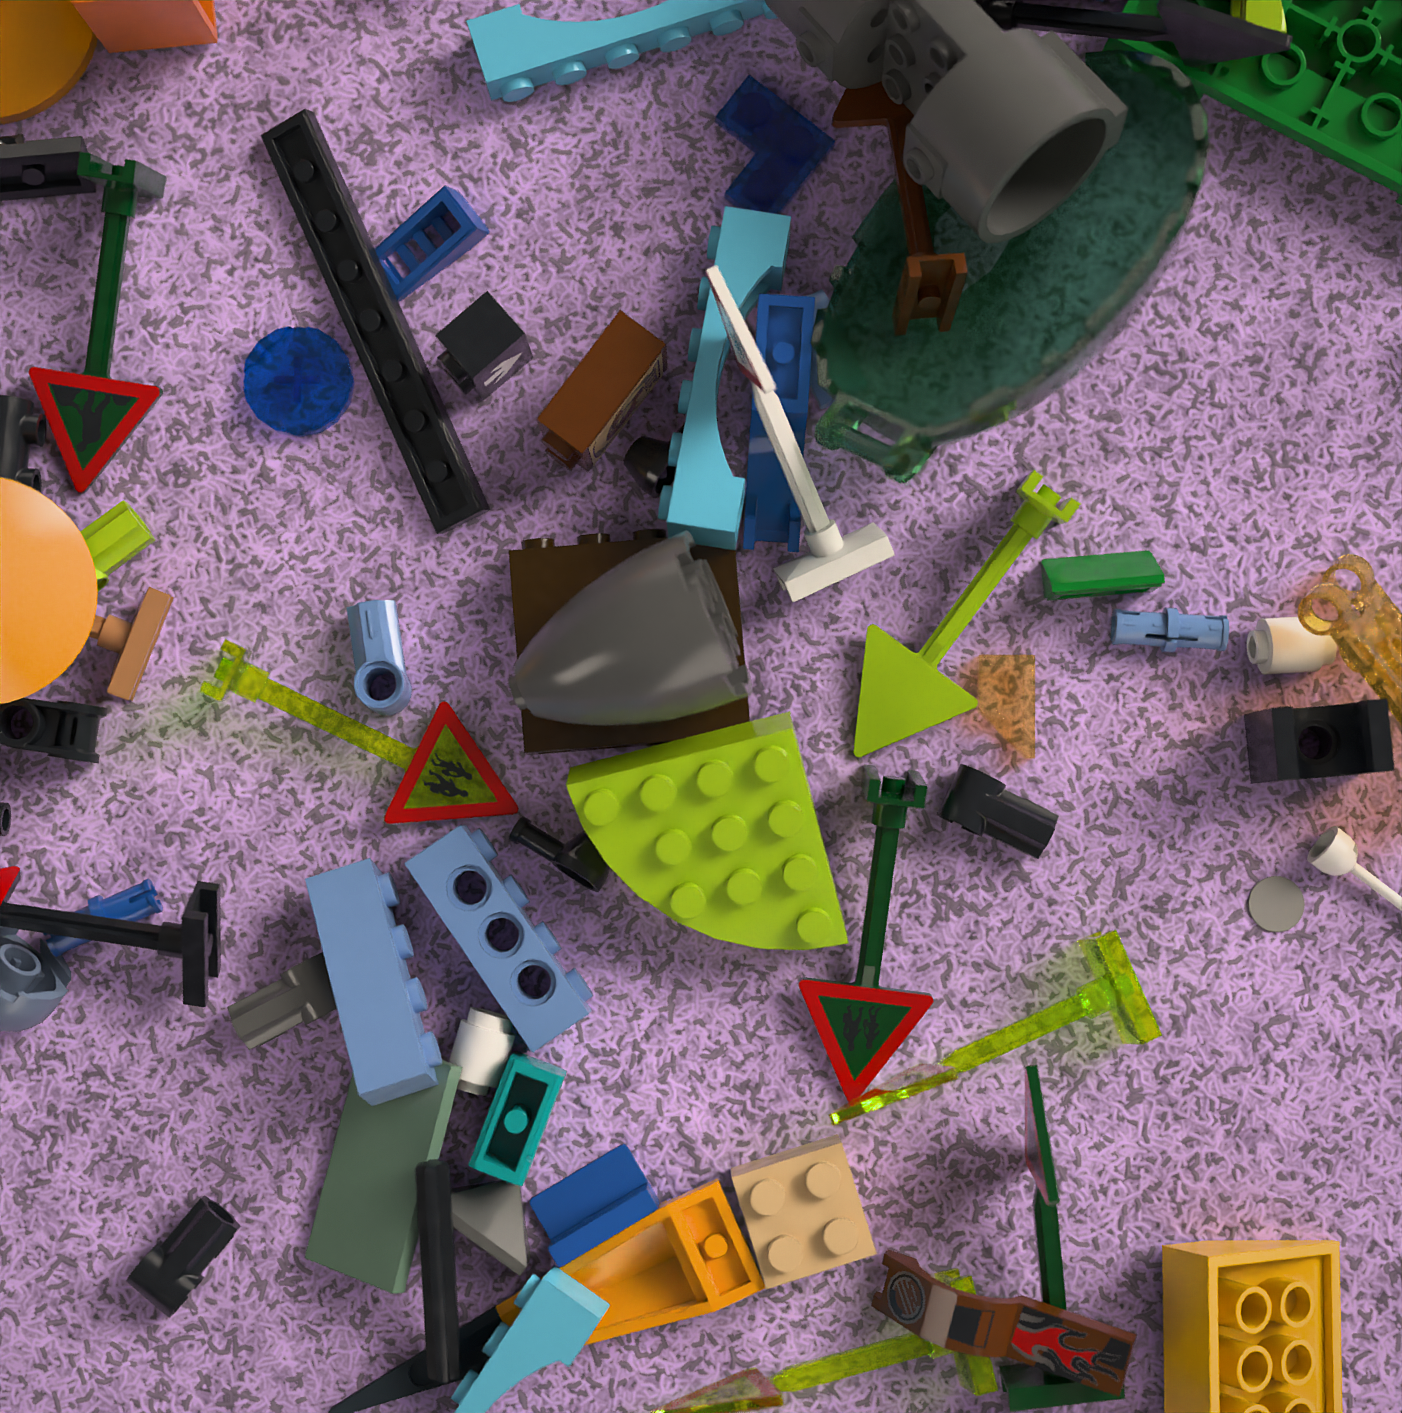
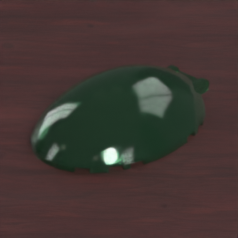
(1029, 304)

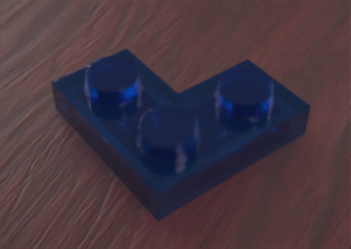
(784, 145)

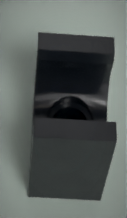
(1351, 739)

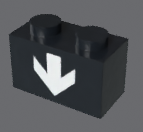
(483, 347)

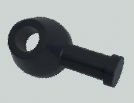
(647, 461)
(575, 859)

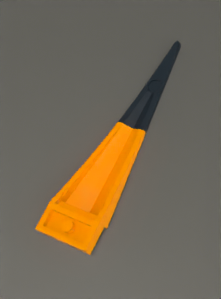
(653, 1273)

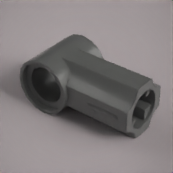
(298, 997)

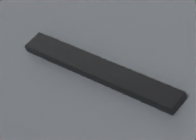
(375, 322)

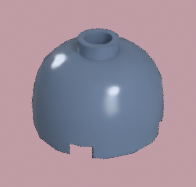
(29, 982)

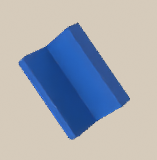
(594, 1204)

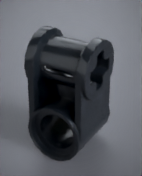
(58, 728)

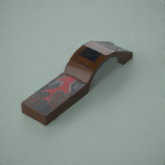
(1004, 1327)

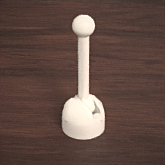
(1337, 855)

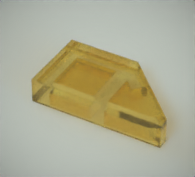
(1008, 698)

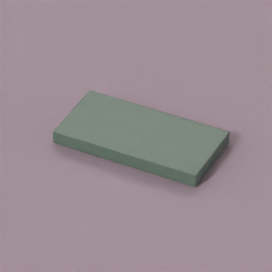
(369, 1192)

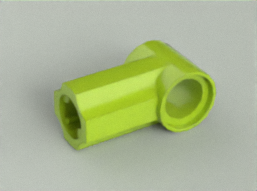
(115, 540)

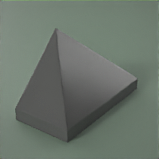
(494, 1220)

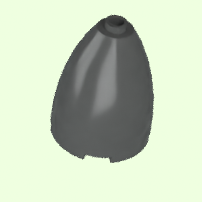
(636, 646)

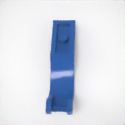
(785, 346)

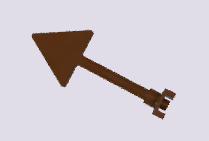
(929, 281)

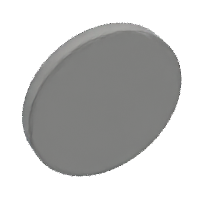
(1276, 904)

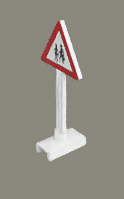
(830, 555)

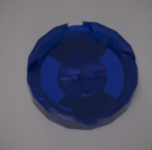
(298, 381)

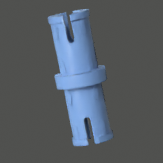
(1169, 630)

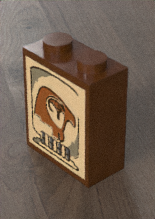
(602, 393)

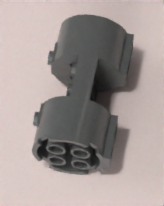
(998, 115)

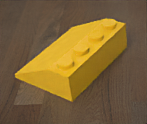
(1252, 1326)

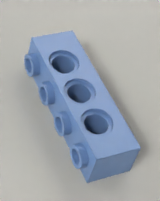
(438, 874)

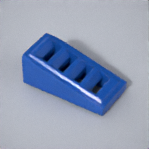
(438, 258)

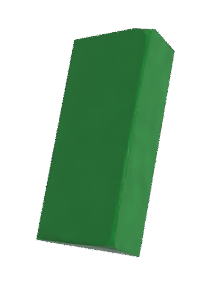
(1100, 575)

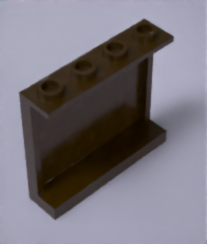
(551, 575)

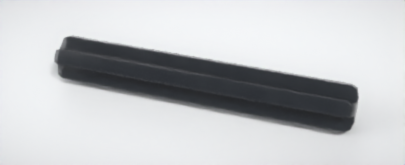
(438, 1270)

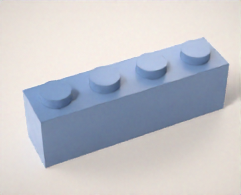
(372, 982)

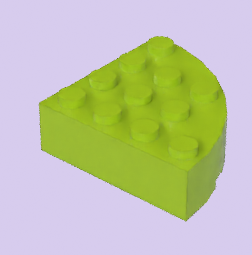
(718, 834)

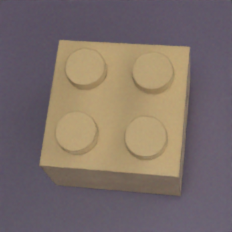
(802, 1211)

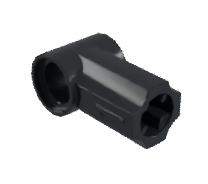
(987, 808)
(177, 1263)

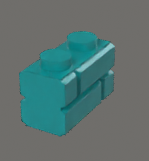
(517, 1118)

